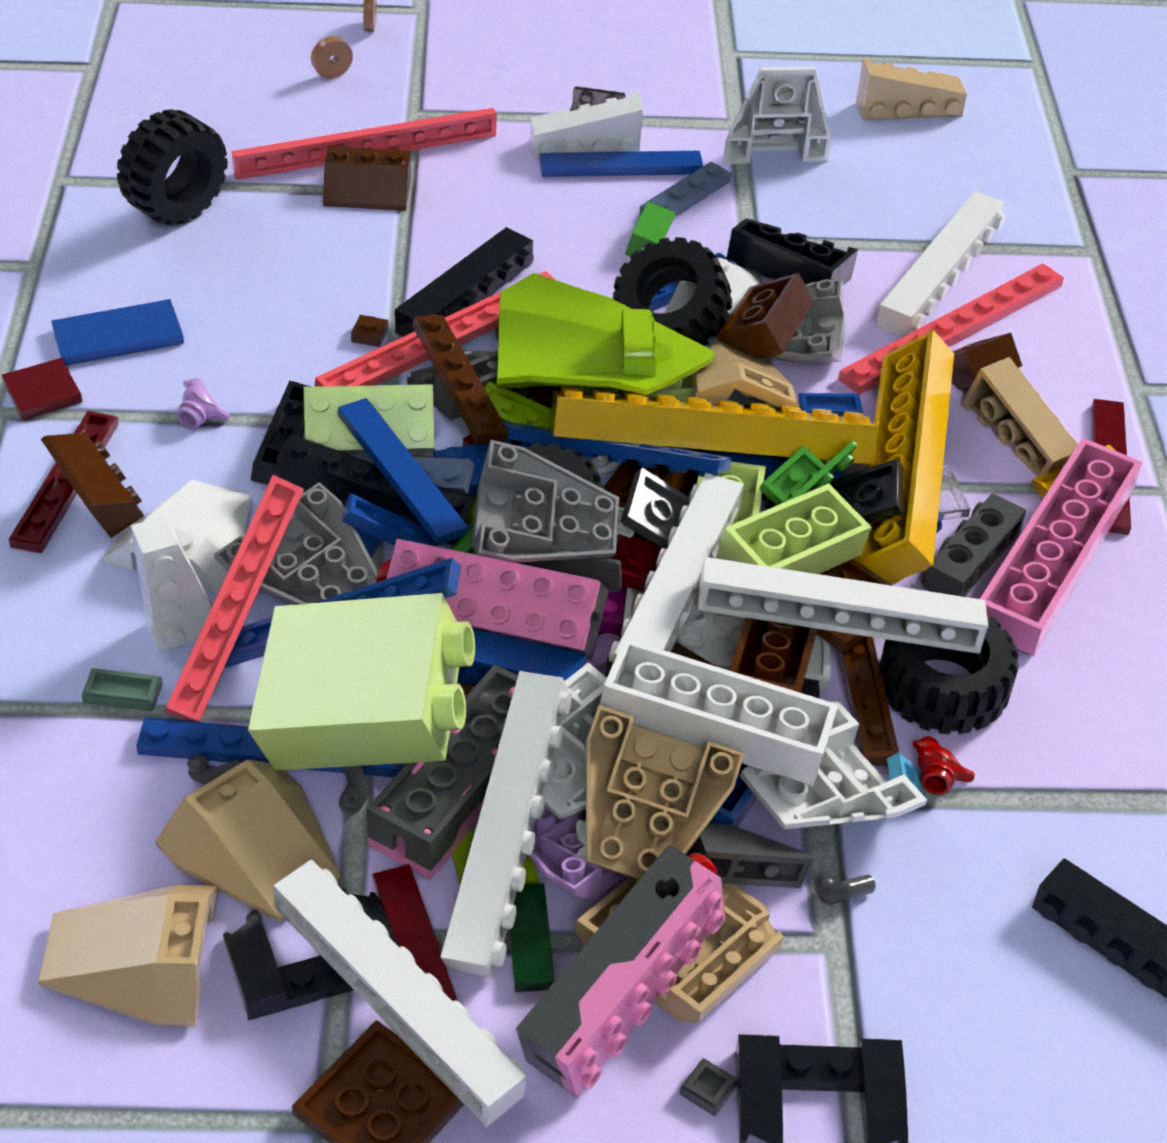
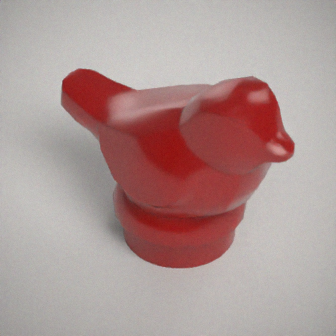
(939, 766)

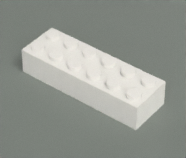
(705, 703)

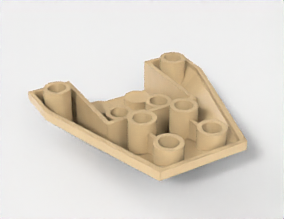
(743, 372)
(648, 792)
(246, 834)
(133, 953)

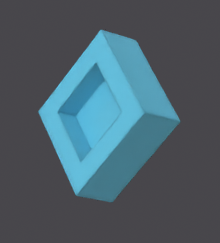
(899, 765)

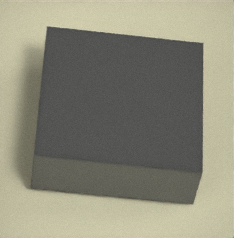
(708, 1086)

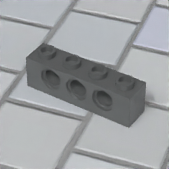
(974, 546)

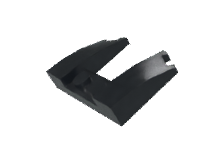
(286, 421)
(272, 988)
(872, 1069)

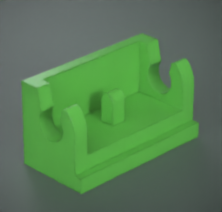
(650, 227)

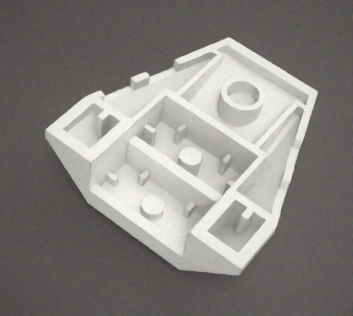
(780, 114)
(204, 523)
(568, 785)
(843, 790)

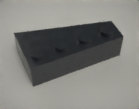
(781, 255)

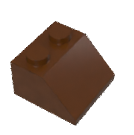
(974, 356)

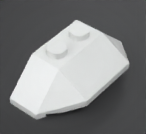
(738, 278)

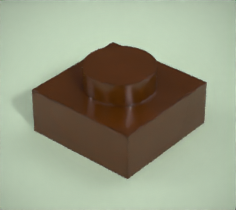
(369, 330)

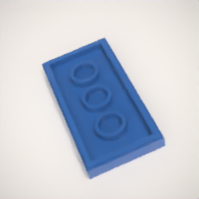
(117, 332)

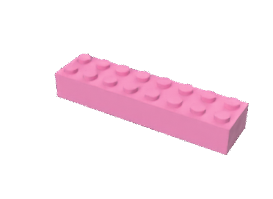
(1059, 542)

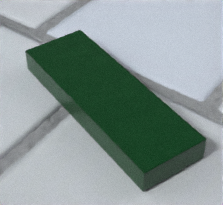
(531, 941)

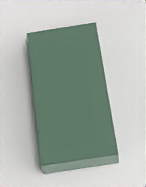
(122, 689)

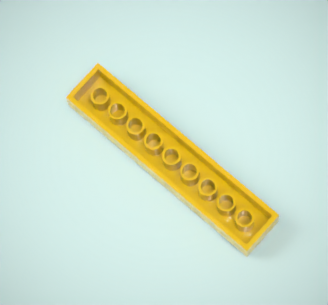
(708, 426)
(913, 428)

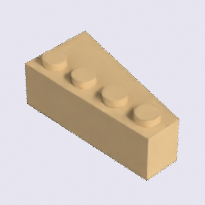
(907, 93)
(1019, 417)

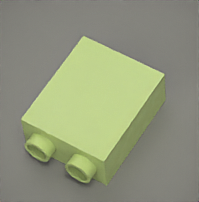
(361, 682)

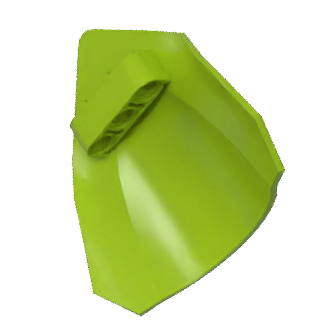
(587, 340)

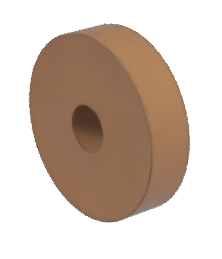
(369, 14)
(327, 48)

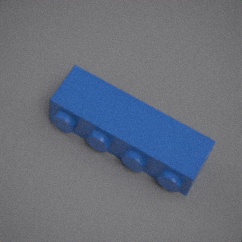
(518, 656)

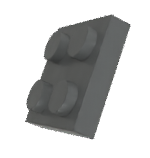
(653, 507)

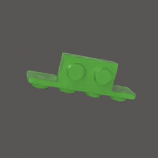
(804, 473)

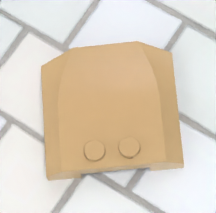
(724, 958)

